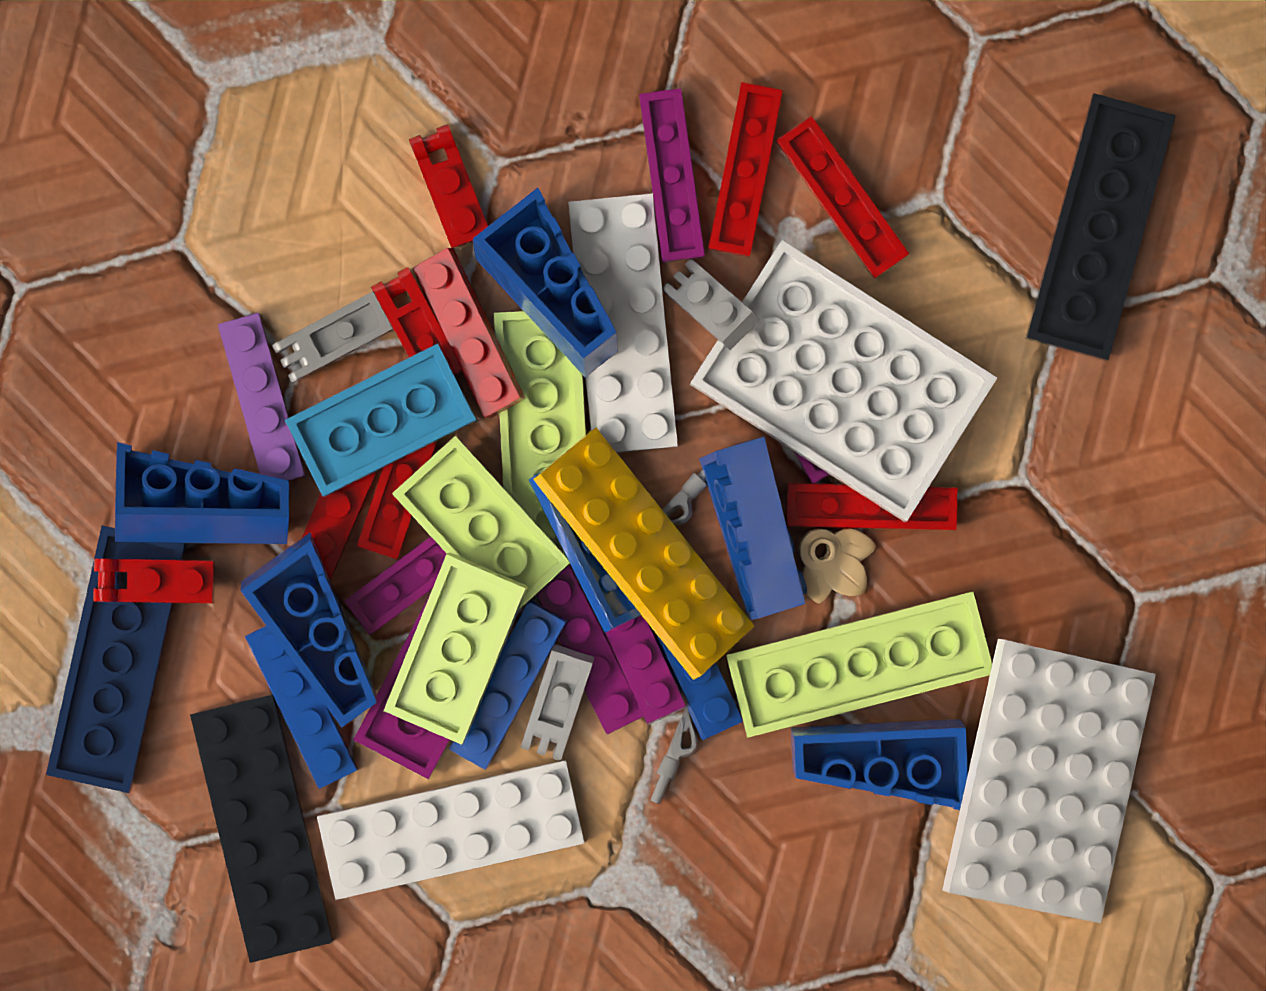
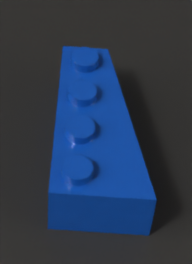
(545, 279)
(196, 503)
(754, 528)
(308, 622)
(889, 758)

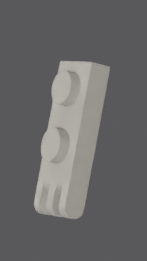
(712, 305)
(334, 336)
(558, 700)

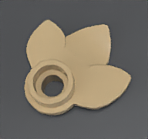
(839, 567)

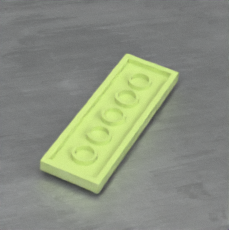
(543, 423)
(860, 664)

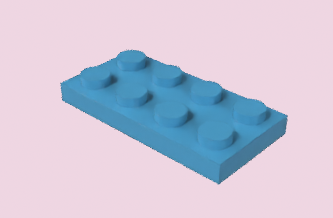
(380, 420)

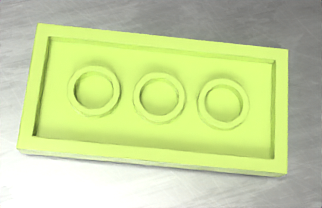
(479, 519)
(455, 648)

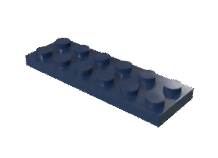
(111, 676)

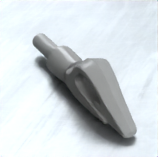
(683, 498)
(670, 762)

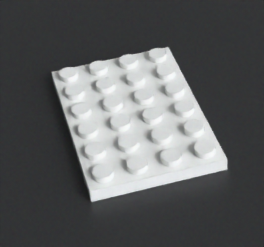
(845, 382)
(1049, 781)

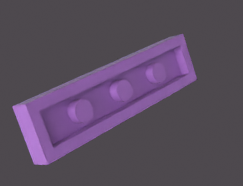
(261, 397)

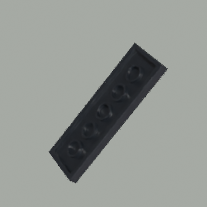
(1100, 227)
(261, 828)

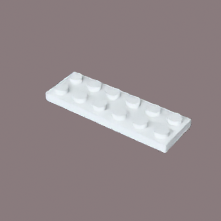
(620, 259)
(450, 829)

